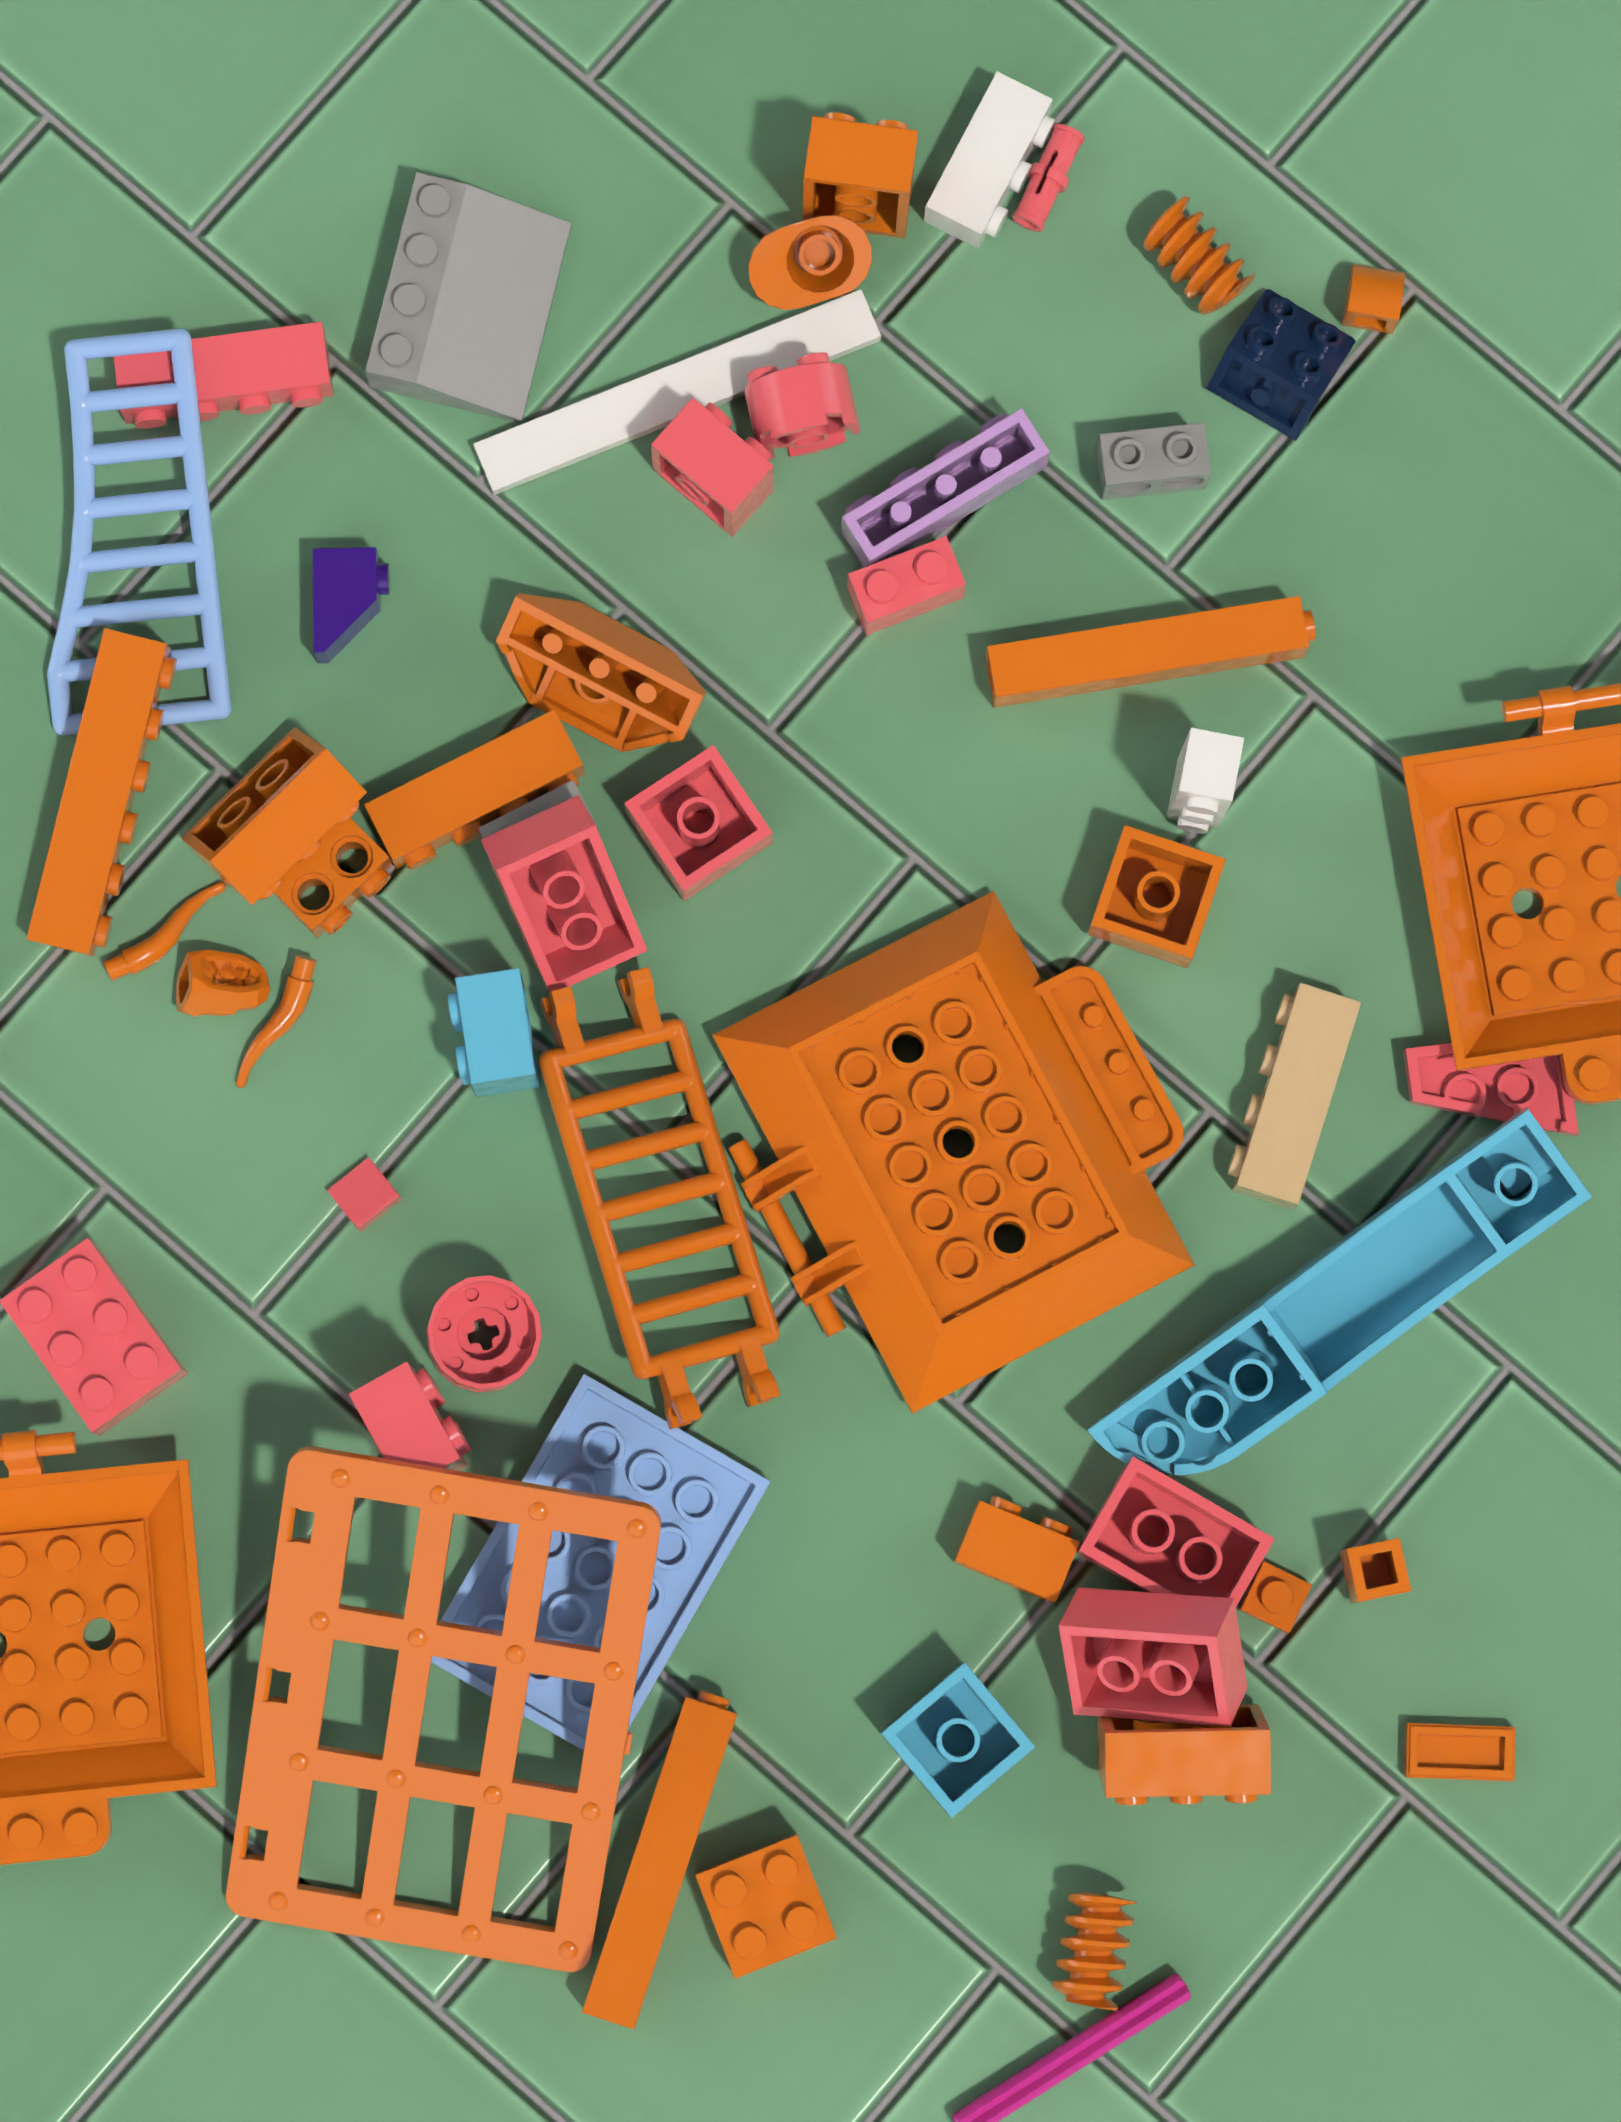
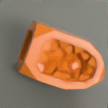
(220, 983)

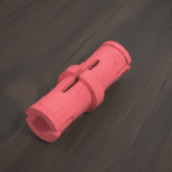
(1048, 177)

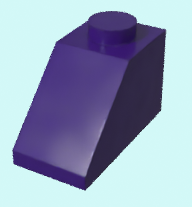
(345, 596)

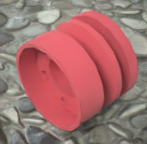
(500, 1307)

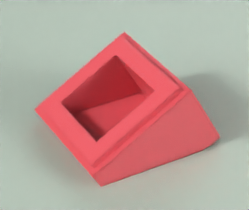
(364, 1194)

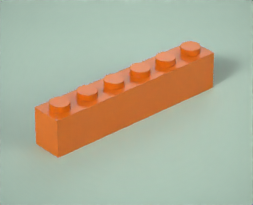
(100, 793)

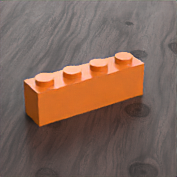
(474, 791)

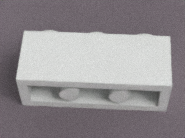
(990, 161)
(1204, 780)

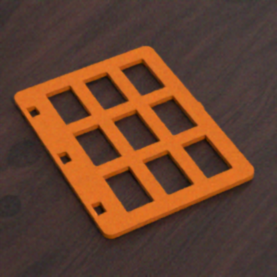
(299, 1639)

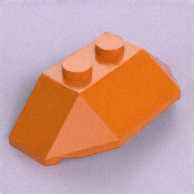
(598, 673)

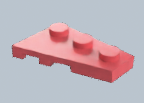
(1493, 1090)

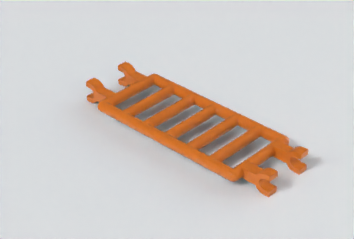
(668, 1366)

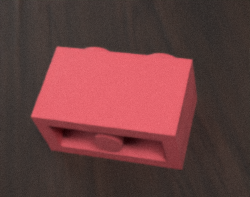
(906, 585)

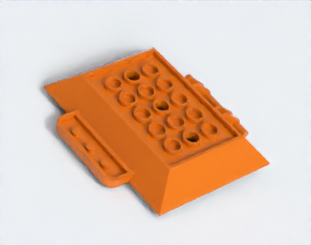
(1540, 822)
(1057, 1127)
(82, 1718)

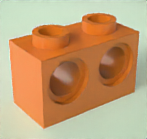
(343, 887)

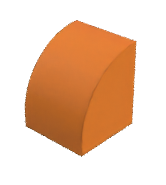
(1373, 299)

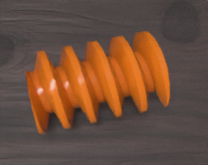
(1196, 258)
(1094, 1949)

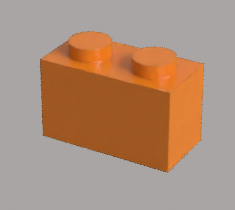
(1017, 1550)

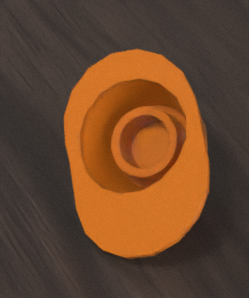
(809, 262)

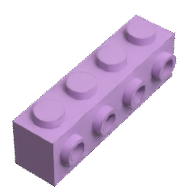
(945, 490)

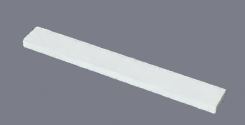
(659, 396)

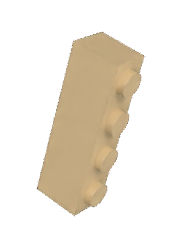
(1295, 1095)

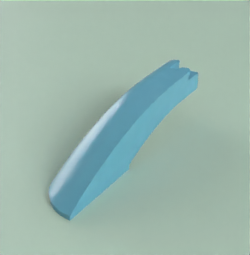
(1347, 1303)

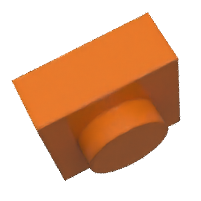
(1275, 1597)

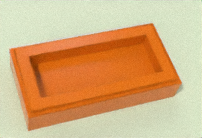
(1459, 1752)

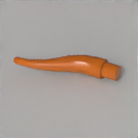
(163, 940)
(292, 1005)

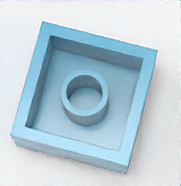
(496, 1032)
(957, 1740)

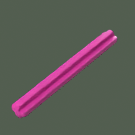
(1077, 2052)

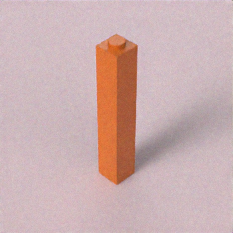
(1149, 651)
(660, 1860)

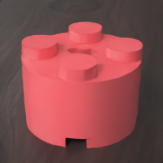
(801, 405)

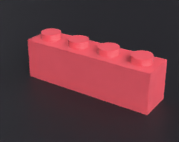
(238, 372)

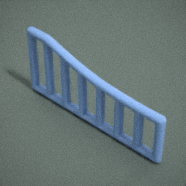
(87, 508)

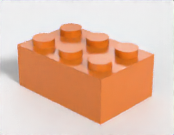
(860, 172)
(275, 816)
(1185, 1759)

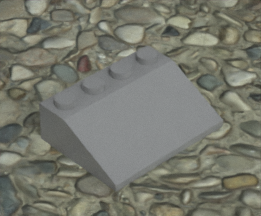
(467, 299)

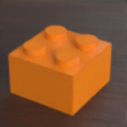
(1156, 896)
(765, 1906)

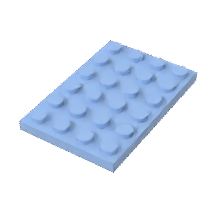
(626, 1453)

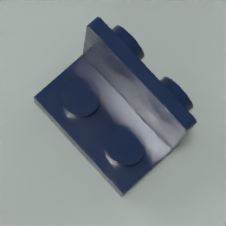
(1280, 363)

